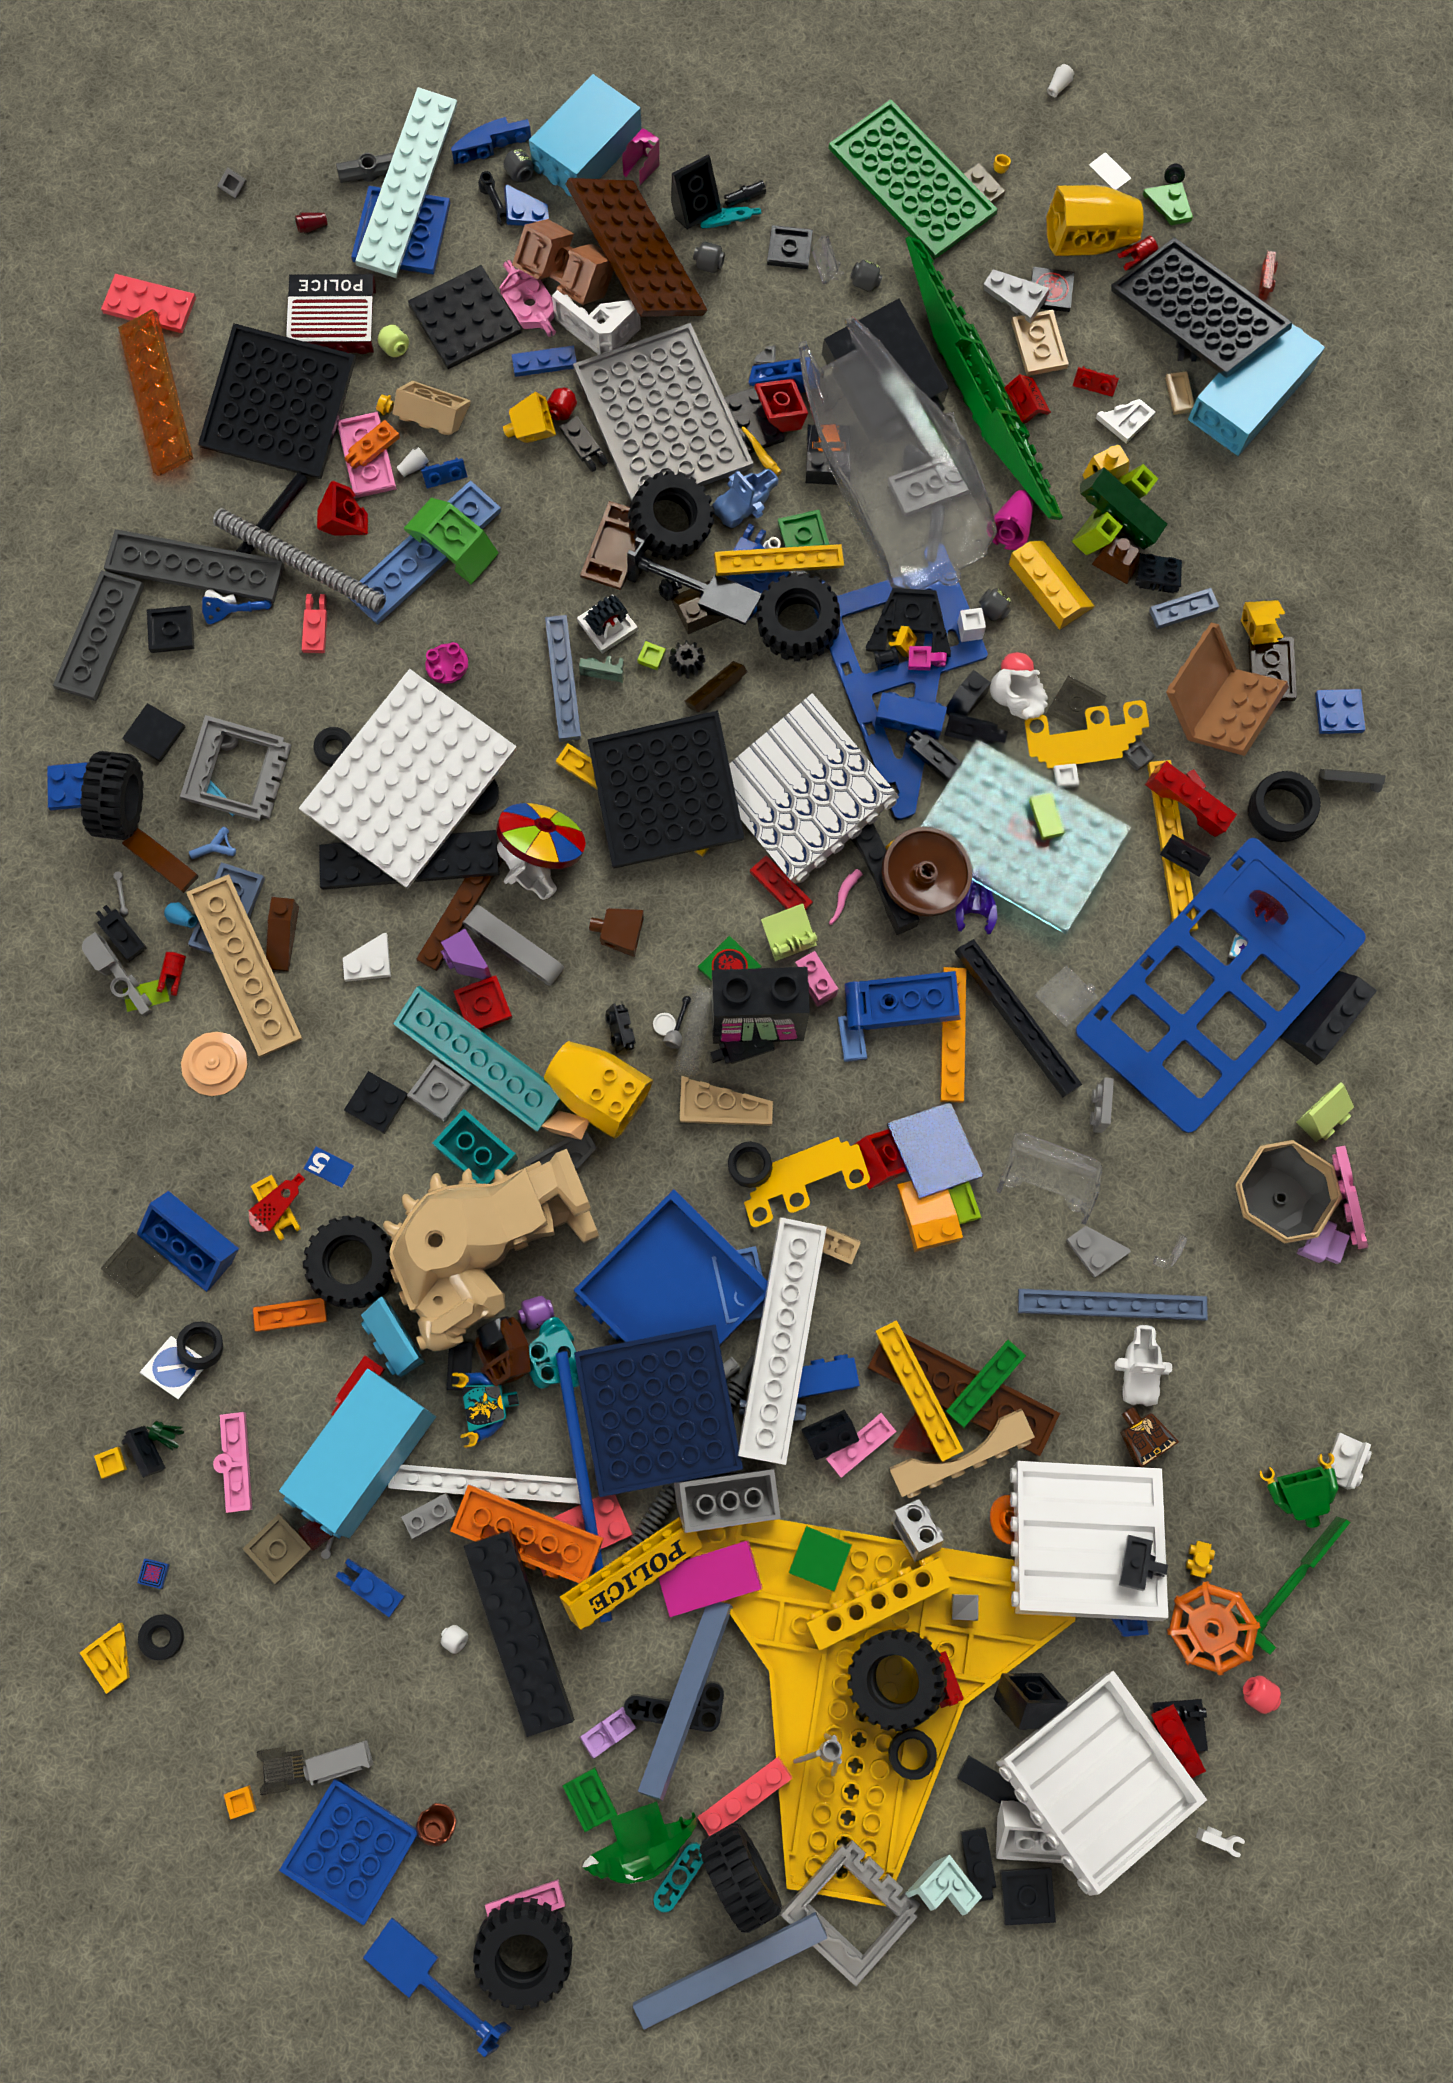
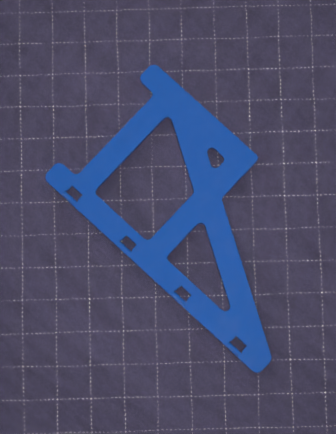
(861, 687)

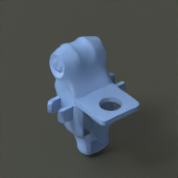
(744, 497)

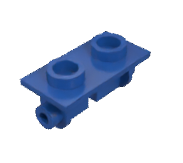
(445, 473)

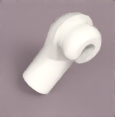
(229, 599)

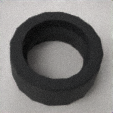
(750, 1147)
(198, 1328)
(931, 1759)

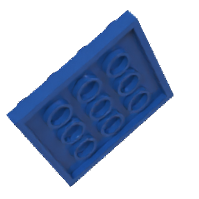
(426, 236)
(349, 1851)

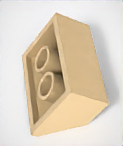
(430, 407)

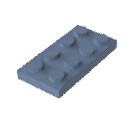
(248, 888)

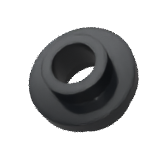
(1174, 169)

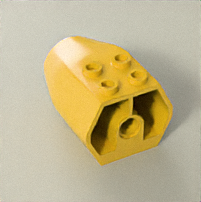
(1092, 220)
(597, 1086)

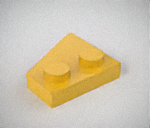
(108, 1658)

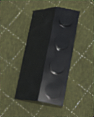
(1328, 1016)

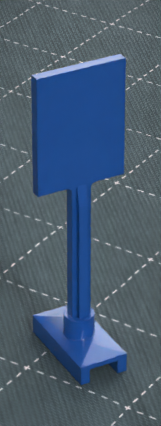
(407, 1965)

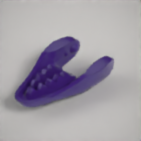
(977, 901)

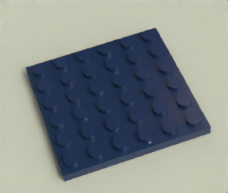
(658, 1410)

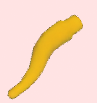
(764, 458)

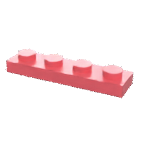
(745, 1796)

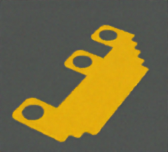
(1090, 745)
(797, 1170)

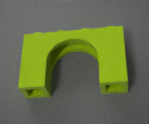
(1102, 529)

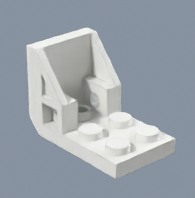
(619, 326)

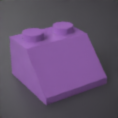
(464, 956)

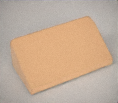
(566, 1125)

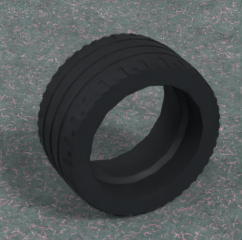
(1301, 788)

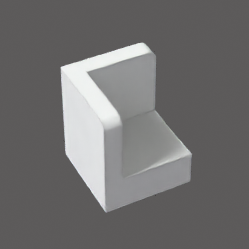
(971, 624)

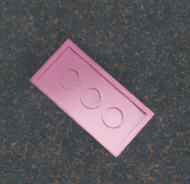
(376, 475)

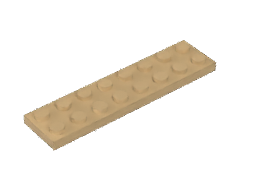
(244, 965)

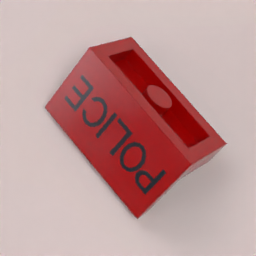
(1026, 398)

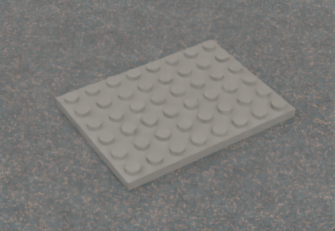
(662, 410)

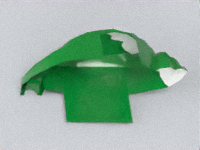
(642, 1845)

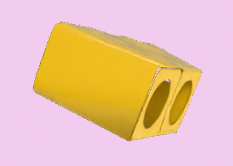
(1261, 621)

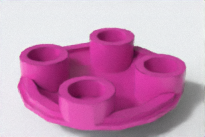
(446, 663)

